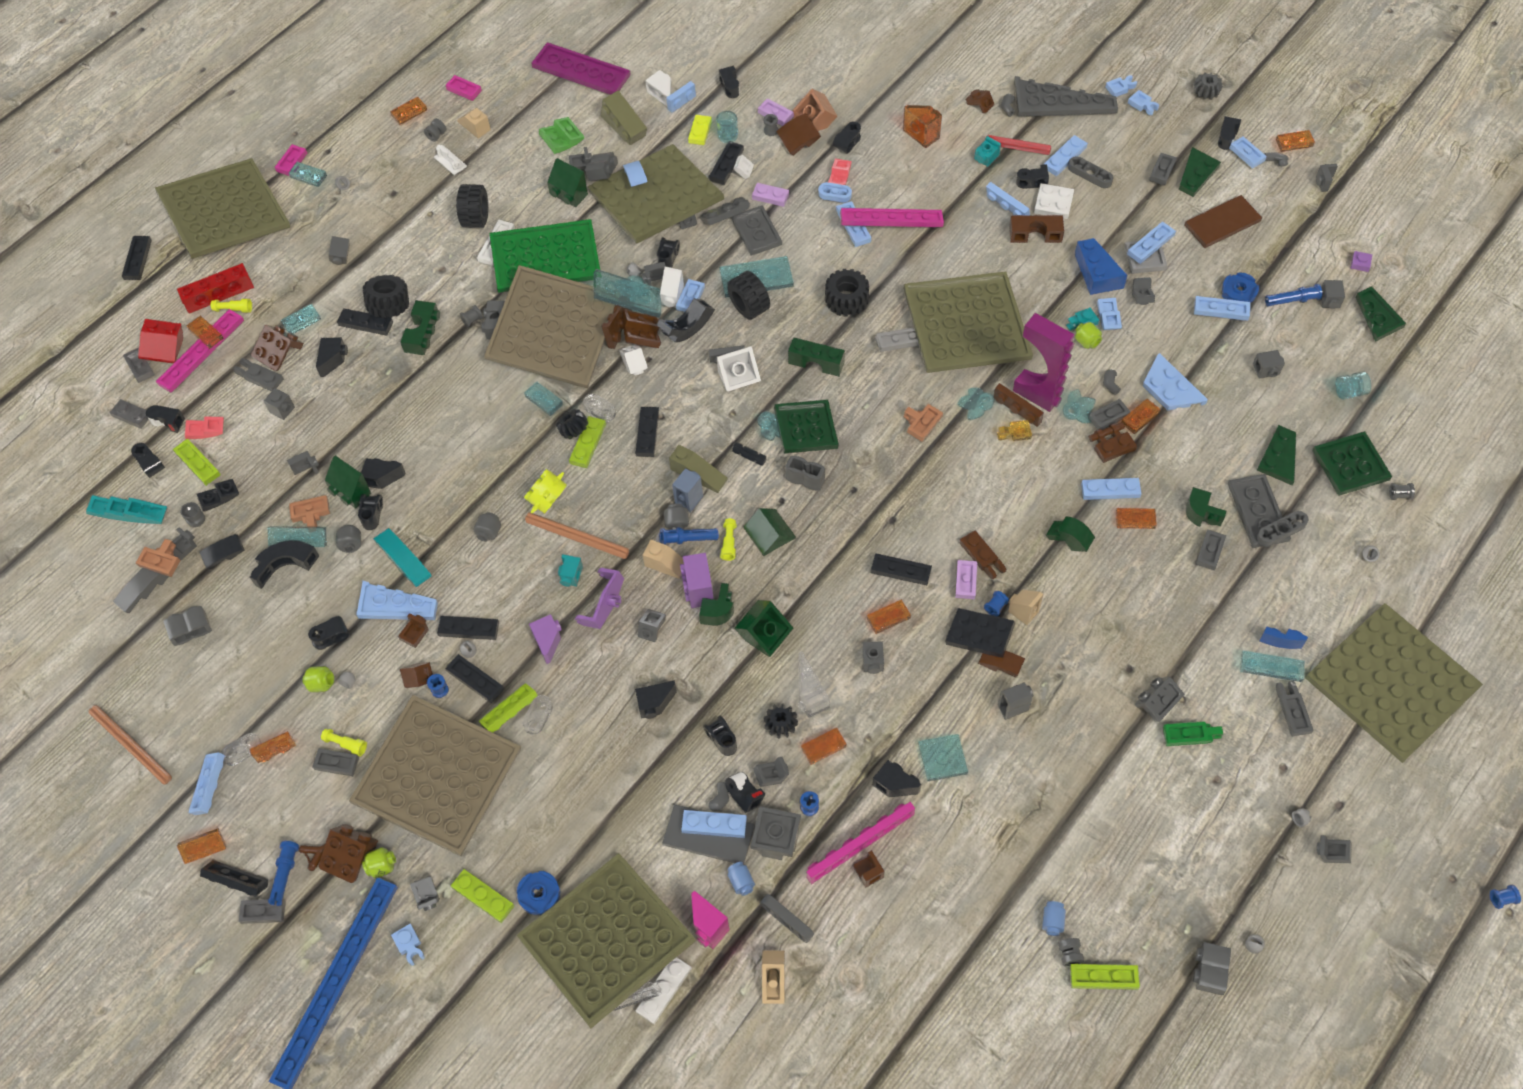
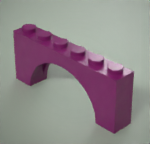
(1055, 346)

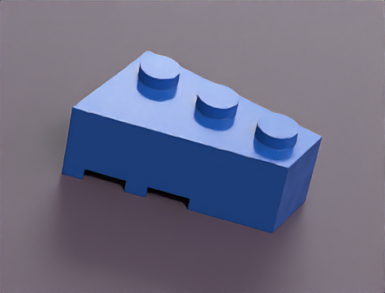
(1098, 268)

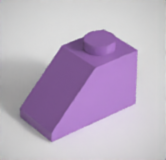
(546, 635)

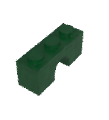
(418, 339)
(828, 357)

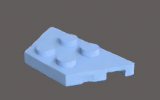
(1170, 386)

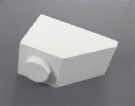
(659, 86)
(671, 287)
(633, 359)

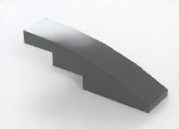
(141, 586)

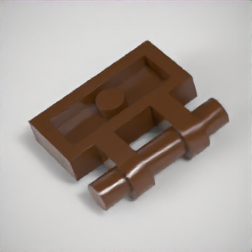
(1113, 447)

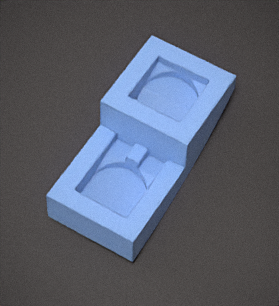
(635, 173)
(1109, 314)

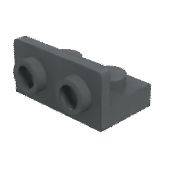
(1160, 697)

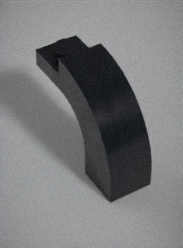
(689, 322)
(280, 555)

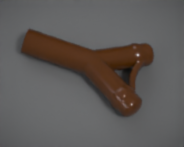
(317, 850)

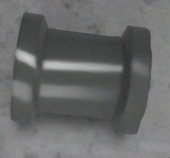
(770, 122)
(471, 315)
(1402, 491)

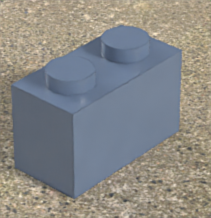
(688, 489)

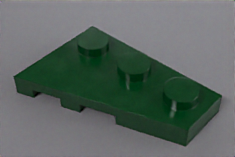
(1197, 171)
(1378, 314)
(1280, 456)

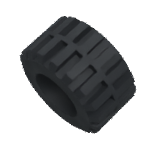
(472, 206)
(748, 295)
(385, 296)
(847, 303)

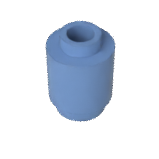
(741, 878)
(1054, 918)

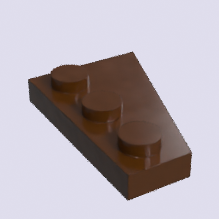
(614, 327)

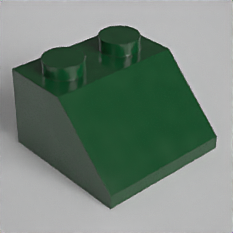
(567, 183)
(346, 482)
(764, 627)

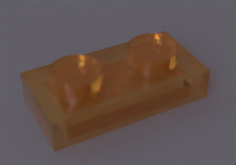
(408, 110)
(1295, 140)
(204, 332)
(1141, 416)
(1136, 518)
(888, 616)
(823, 746)
(272, 747)
(201, 846)

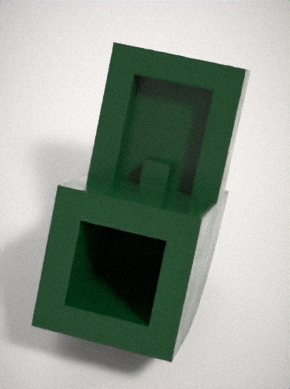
(1199, 510)
(1073, 532)
(717, 611)

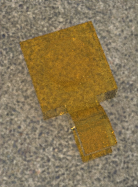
(1017, 430)

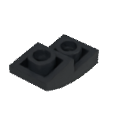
(221, 494)
(221, 550)

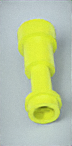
(243, 305)
(728, 551)
(355, 746)

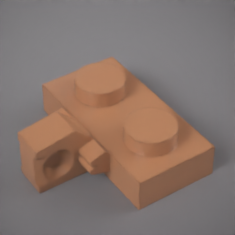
(922, 421)
(309, 510)
(159, 560)

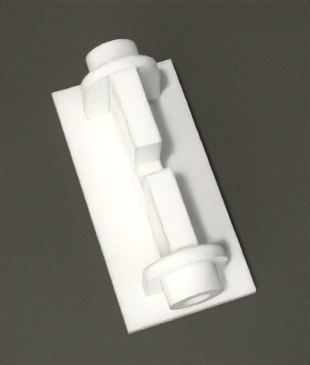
(449, 160)

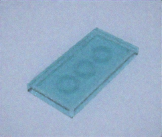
(773, 273)
(626, 293)

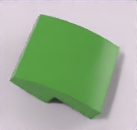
(561, 135)

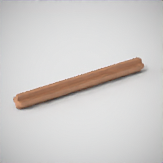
(577, 535)
(125, 740)

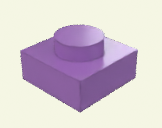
(1361, 261)

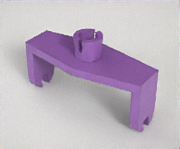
(607, 600)

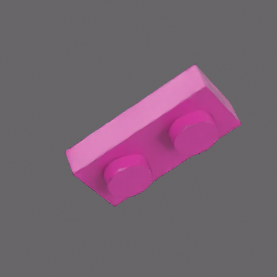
(463, 87)
(290, 158)

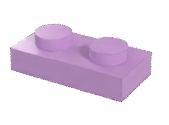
(769, 107)
(770, 194)
(966, 579)

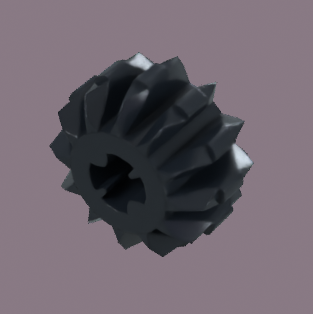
(572, 424)
(781, 727)

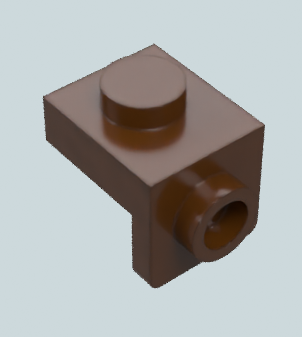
(982, 98)
(414, 630)

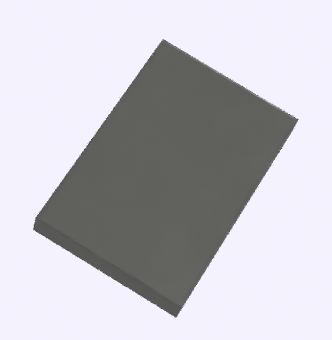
(757, 230)

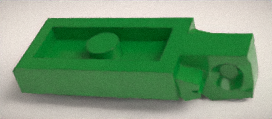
(1190, 733)

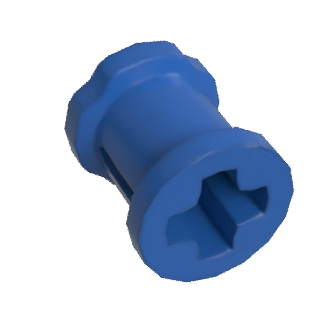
(996, 603)
(437, 685)
(805, 799)
(1505, 896)

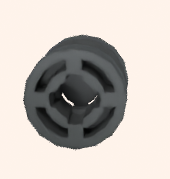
(435, 129)
(192, 514)
(1071, 951)

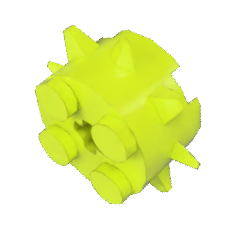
(545, 491)

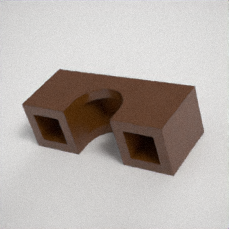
(1048, 225)

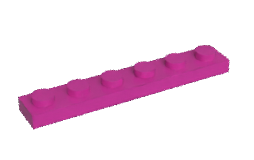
(891, 217)
(197, 353)
(854, 846)

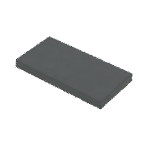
(1256, 506)
(718, 847)

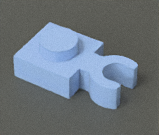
(1119, 87)
(1142, 101)
(406, 942)

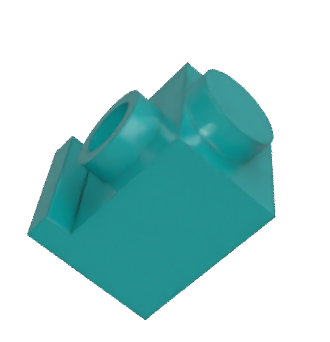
(987, 151)
(570, 570)

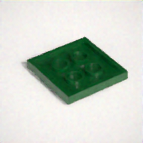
(806, 426)
(1352, 463)

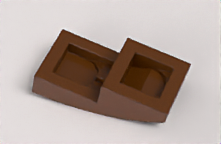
(1009, 663)

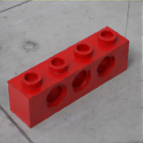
(215, 287)

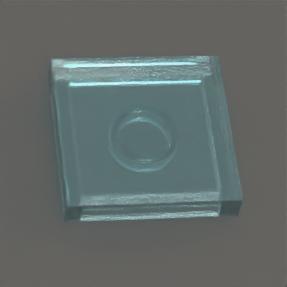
(943, 757)

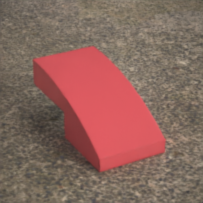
(840, 171)
(204, 429)

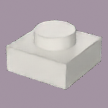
(743, 166)

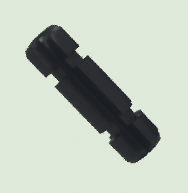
(749, 453)

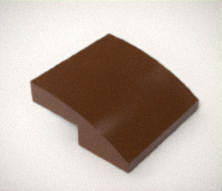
(798, 133)
(641, 329)

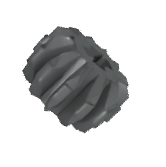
(1208, 86)

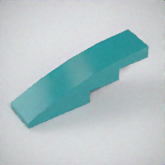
(126, 510)
(402, 557)

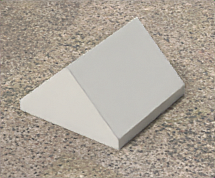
(738, 368)

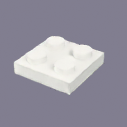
(1054, 200)

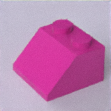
(708, 922)

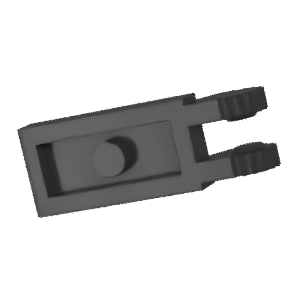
(726, 211)
(259, 375)
(1294, 710)

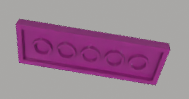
(580, 68)

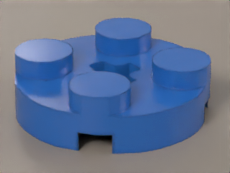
(1243, 280)
(526, 894)

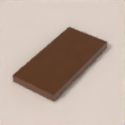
(1223, 221)

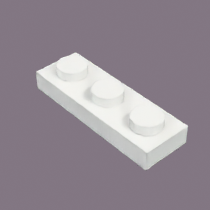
(485, 255)
(669, 981)

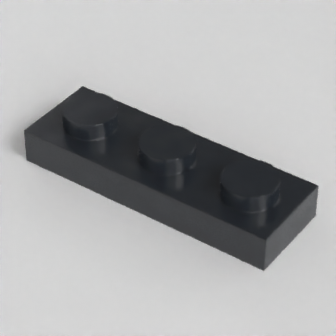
(726, 163)
(136, 258)
(364, 322)
(647, 432)
(901, 569)
(468, 627)
(474, 678)
(234, 878)

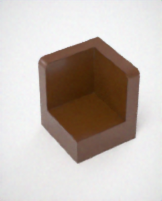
(416, 674)
(869, 870)

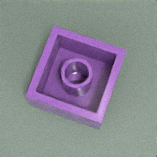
(696, 579)

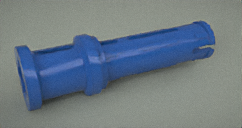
(1302, 295)
(679, 535)
(284, 864)

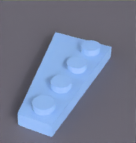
(384, 603)

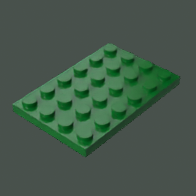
(556, 249)

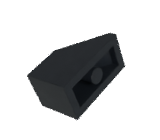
(330, 355)
(655, 698)

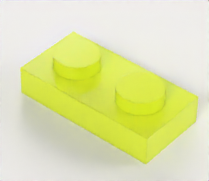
(700, 129)

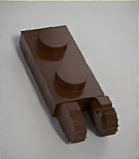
(982, 554)

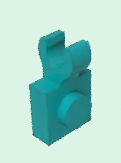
(1083, 316)

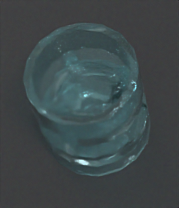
(727, 126)
(1356, 385)

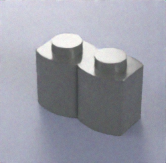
(601, 166)
(806, 473)
(188, 625)
(1015, 700)
(1213, 968)

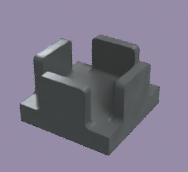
(775, 833)

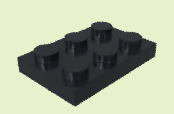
(980, 632)

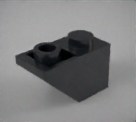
(381, 473)
(895, 782)

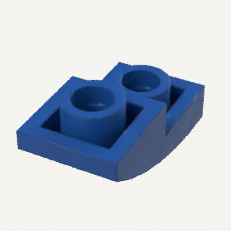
(1291, 640)

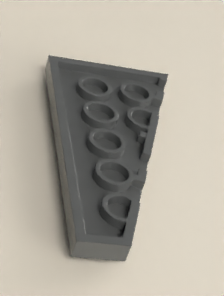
(1056, 99)

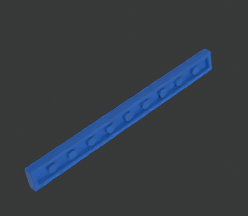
(333, 985)

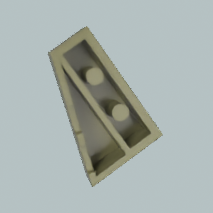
(622, 118)

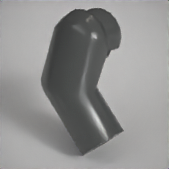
(1006, 104)
(1274, 156)
(1108, 381)
(721, 799)

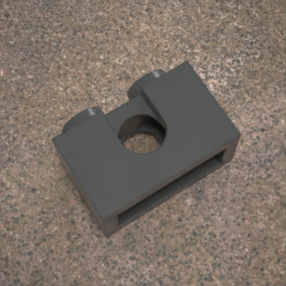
(491, 314)

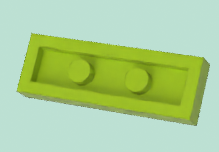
(587, 442)
(196, 462)
(508, 708)
(482, 896)
(1104, 976)

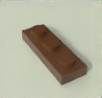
(1018, 405)

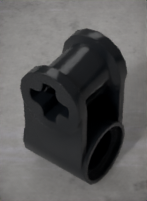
(848, 137)
(668, 251)
(147, 460)
(370, 511)
(329, 633)
(720, 733)

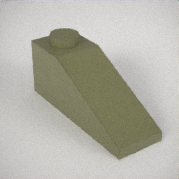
(685, 458)

